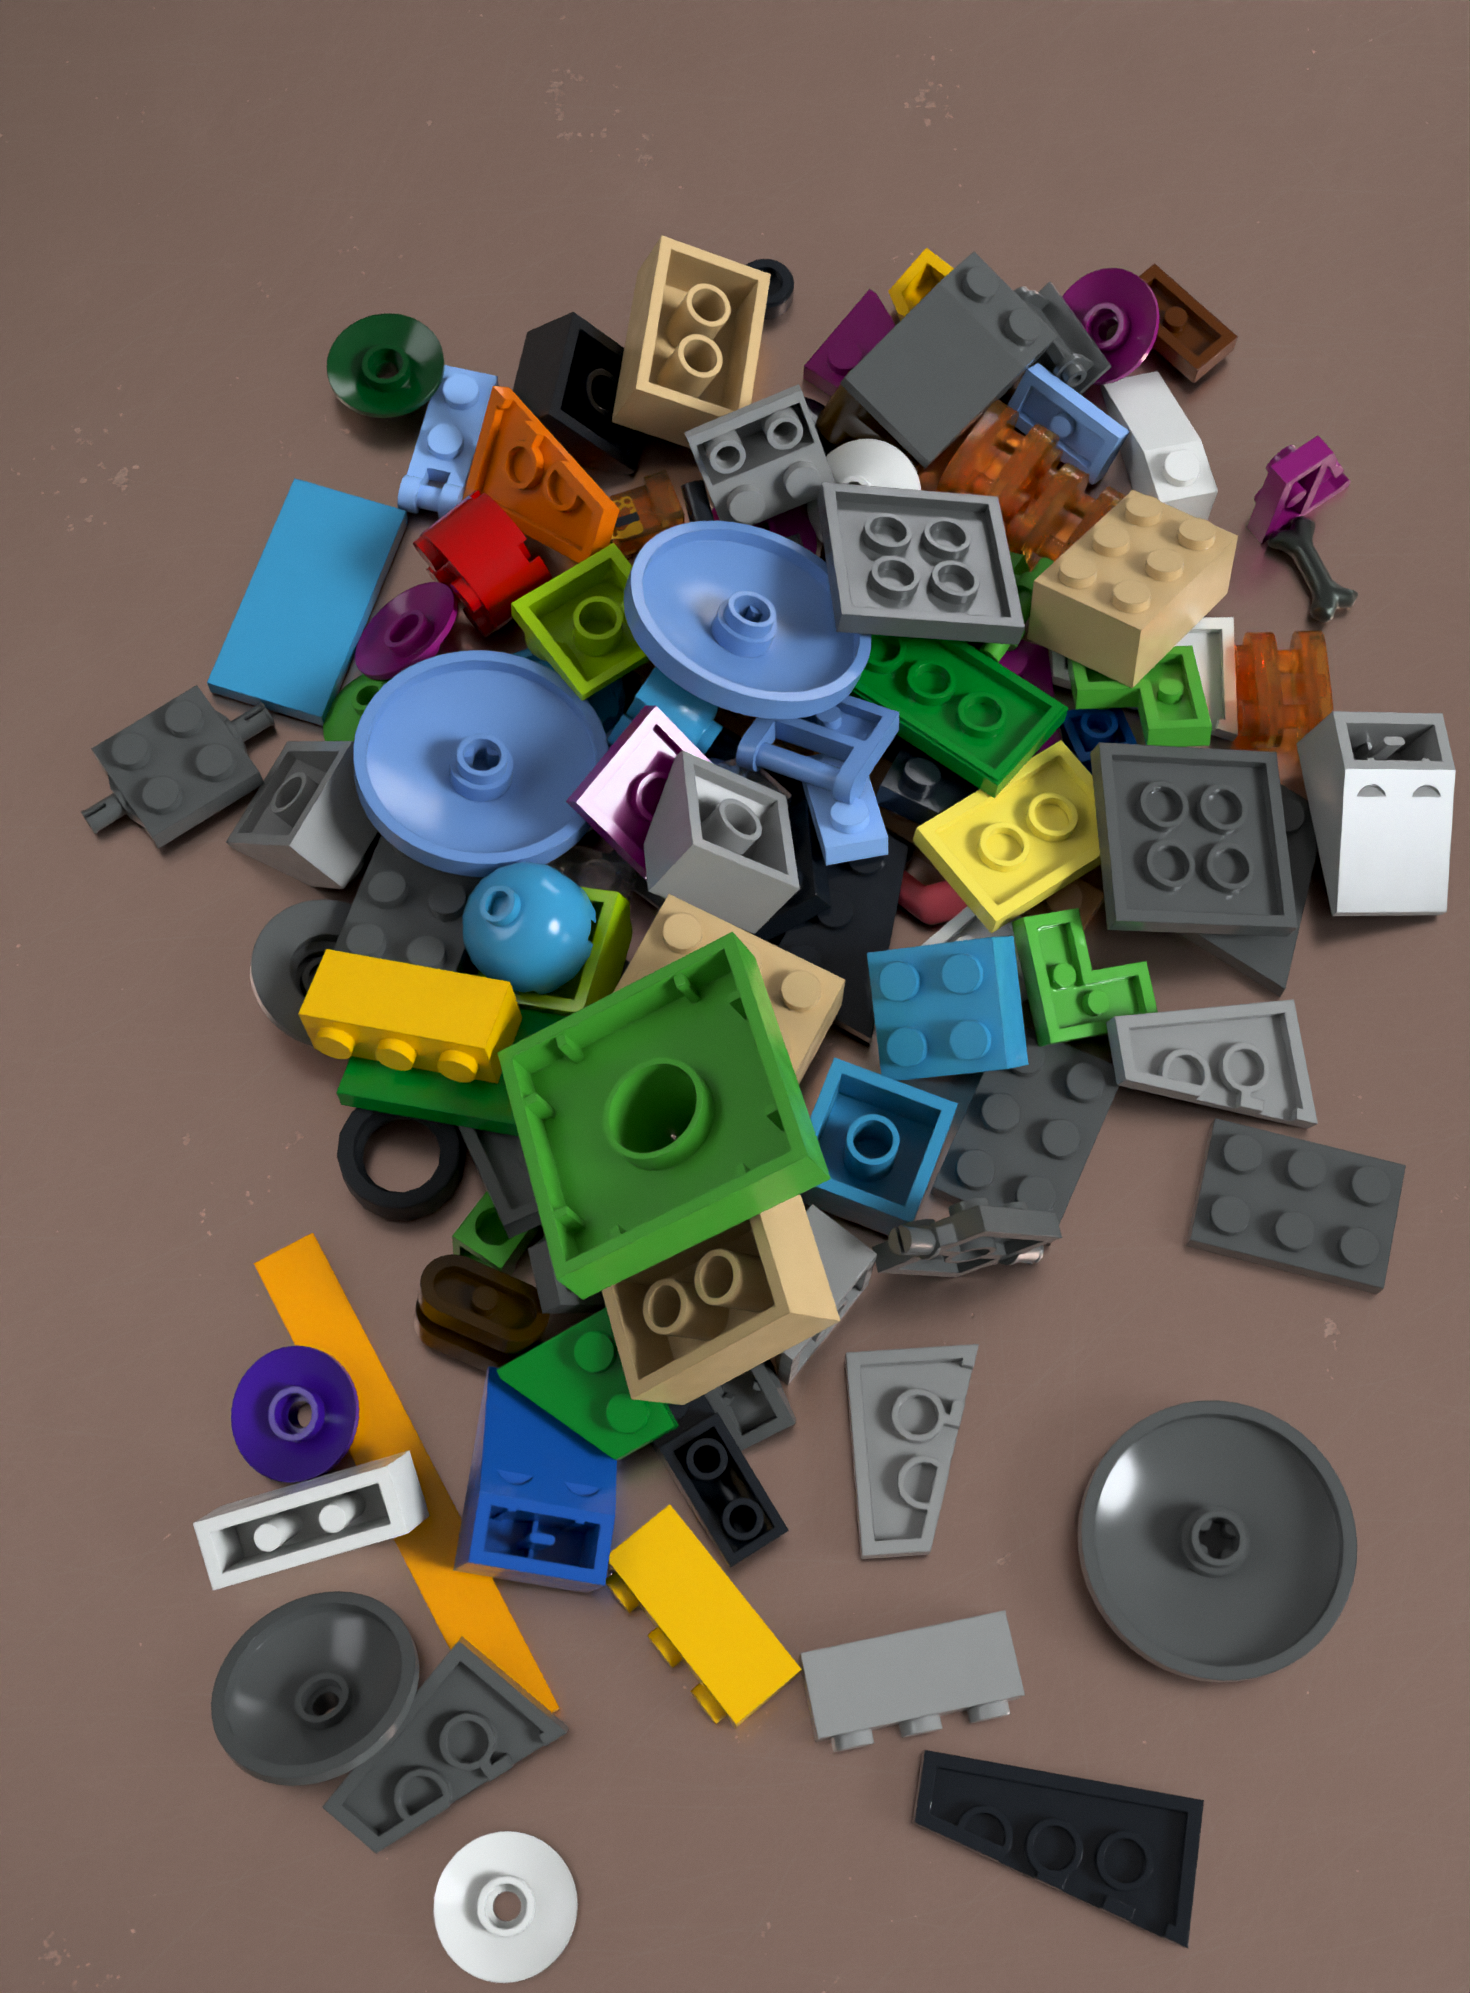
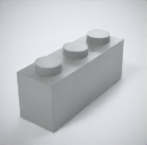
(911, 1680)

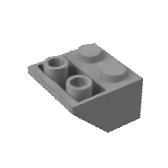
(761, 458)

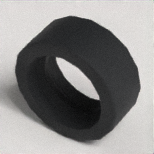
(395, 1204)

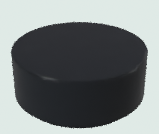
(780, 286)

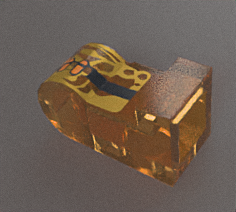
(645, 513)

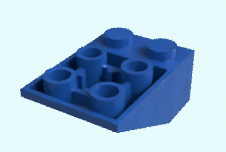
(535, 1497)

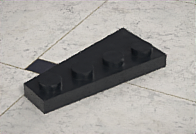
(1085, 1837)

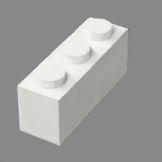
(311, 1520)

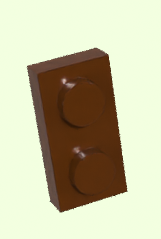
(1187, 331)

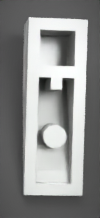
(1162, 448)

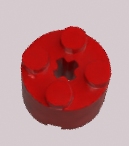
(481, 560)

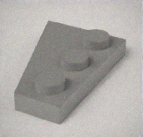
(1219, 1057)
(903, 1441)

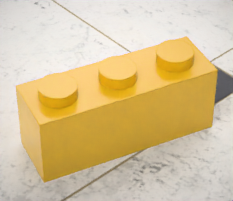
(410, 1016)
(700, 1618)

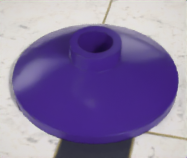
(268, 1407)

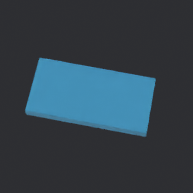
(308, 601)

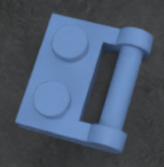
(848, 732)

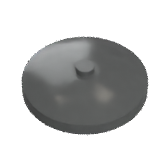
(1217, 1541)

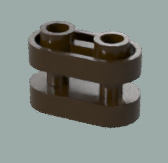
(477, 1312)

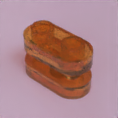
(1029, 460)
(1057, 498)
(1259, 668)

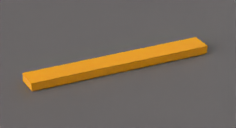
(460, 1602)

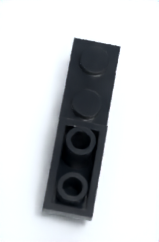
(718, 1482)

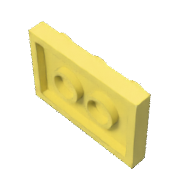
(1022, 843)

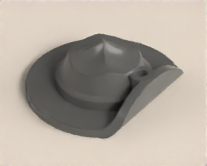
(288, 959)

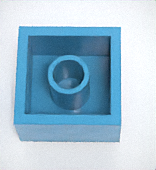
(948, 1008)
(876, 1146)

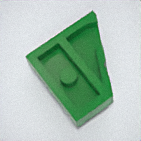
(585, 1388)

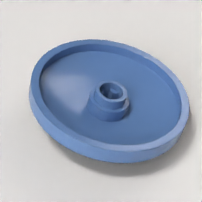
(742, 620)
(476, 761)

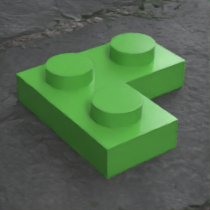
(1167, 698)
(1063, 990)

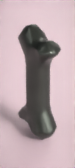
(1326, 593)

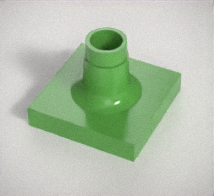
(660, 1117)

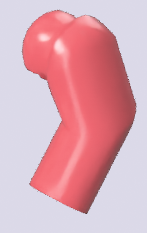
(929, 903)

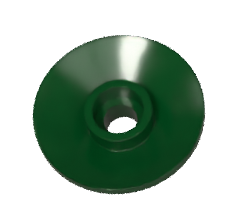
(380, 347)

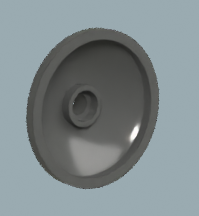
(299, 1665)

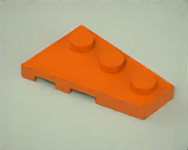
(539, 481)

